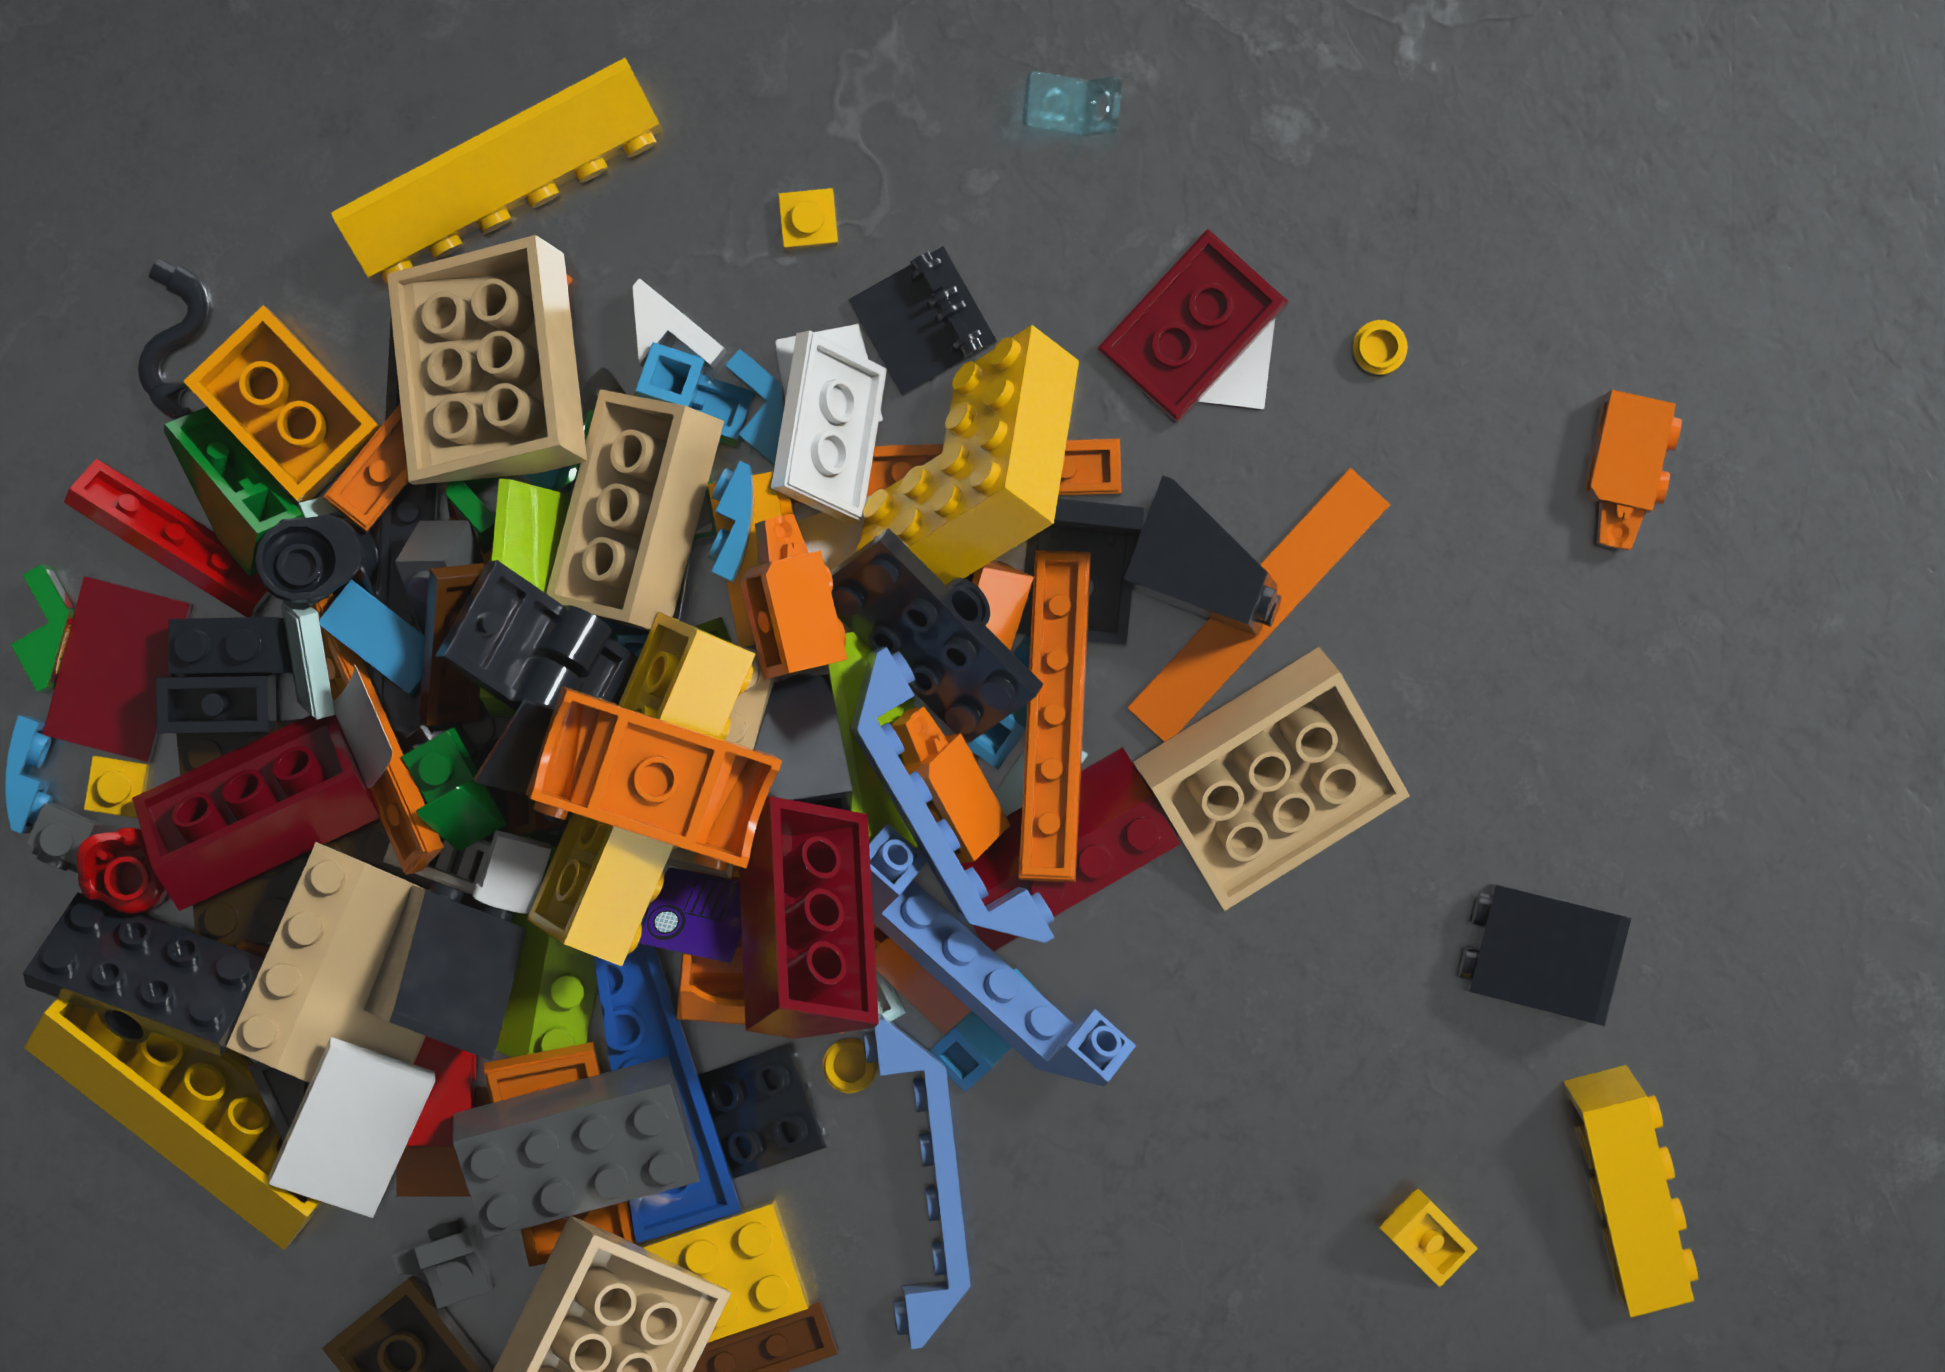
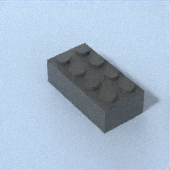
(575, 1147)

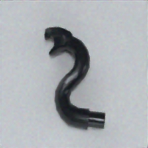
(192, 291)

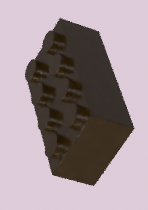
(405, 1336)

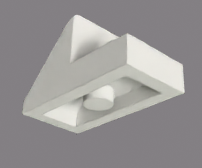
(659, 320)

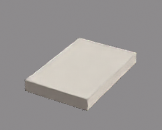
(829, 428)
(351, 1127)

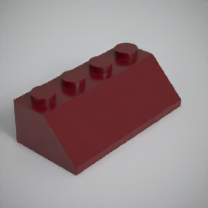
(253, 809)
(1116, 835)
(808, 922)

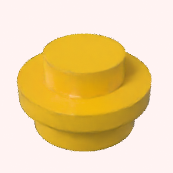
(1379, 347)

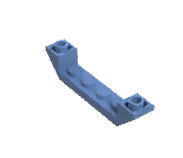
(881, 690)
(980, 978)
(928, 1303)

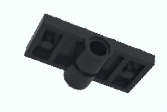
(938, 630)
(530, 645)
(144, 975)

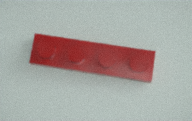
(164, 536)

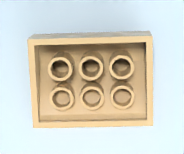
(487, 364)
(1272, 778)
(325, 969)
(612, 1310)

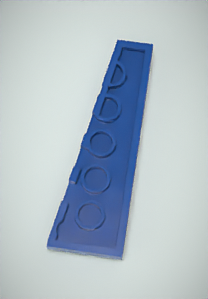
(643, 1028)

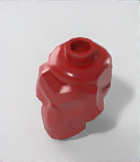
(119, 871)

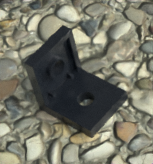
(1111, 537)

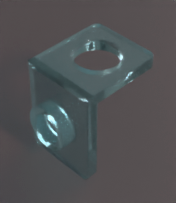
(1071, 104)

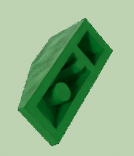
(229, 484)

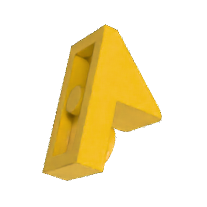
(1428, 1237)

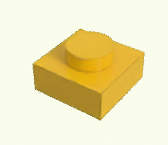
(808, 219)
(114, 785)

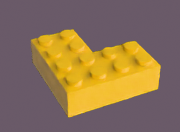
(996, 463)

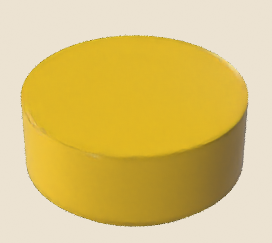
(846, 1066)

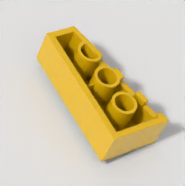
(1633, 1190)

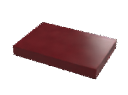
(1192, 326)
(111, 669)

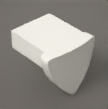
(512, 872)

